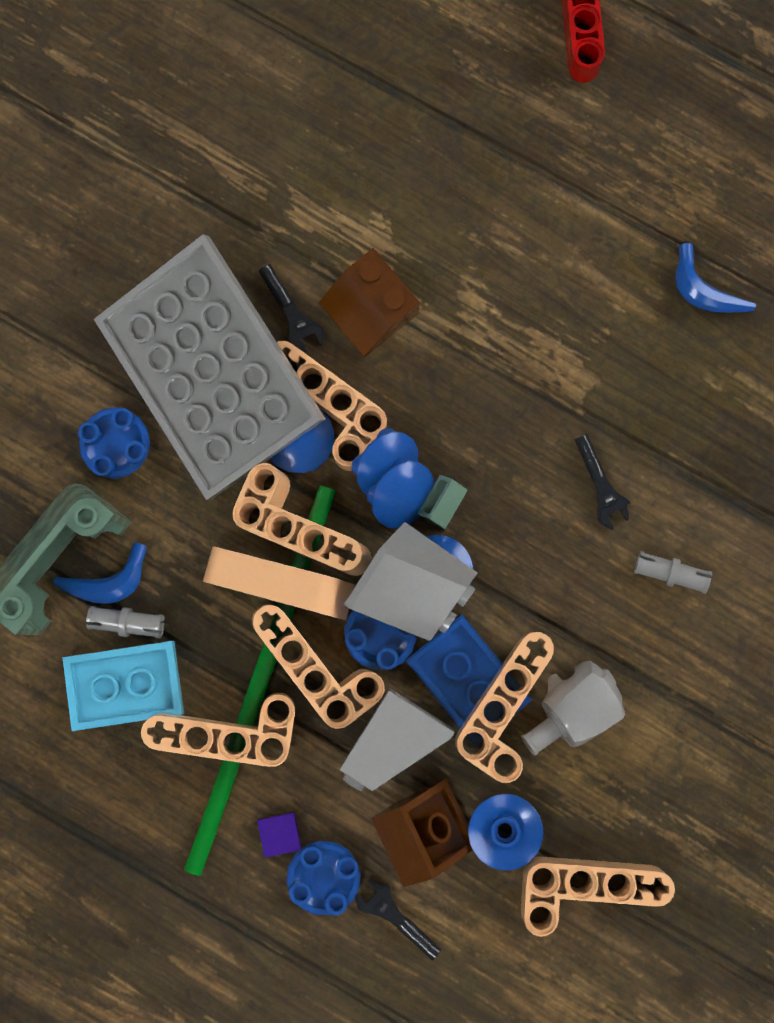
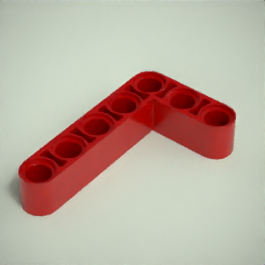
(583, 42)

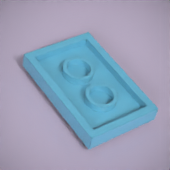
(122, 685)

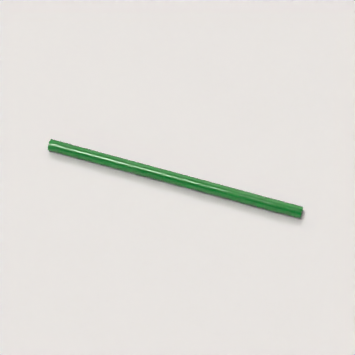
(250, 708)

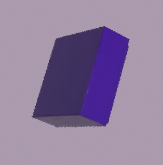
(279, 834)

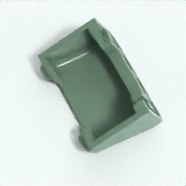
(72, 512)

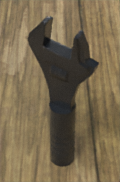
(299, 324)
(608, 498)
(383, 906)

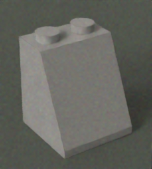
(413, 585)
(392, 741)

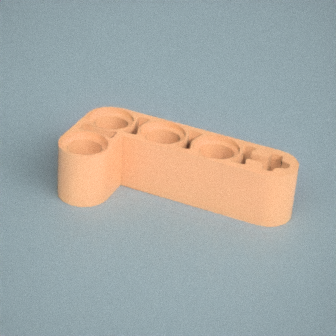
(323, 397)
(302, 531)
(278, 582)
(309, 661)
(511, 701)
(218, 730)
(594, 890)

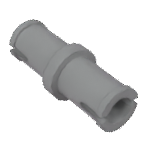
(673, 572)
(125, 622)

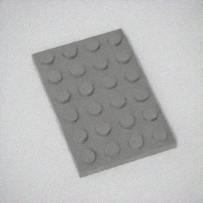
(208, 368)

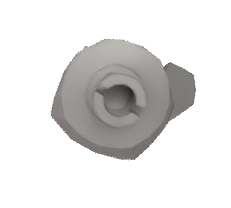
(577, 708)

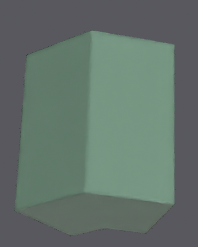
(442, 502)

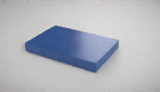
(459, 670)

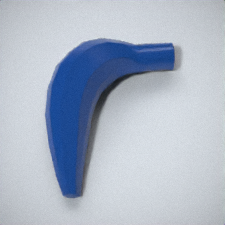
(700, 293)
(108, 589)

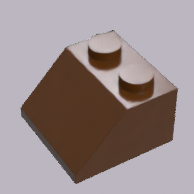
(369, 302)
(424, 833)

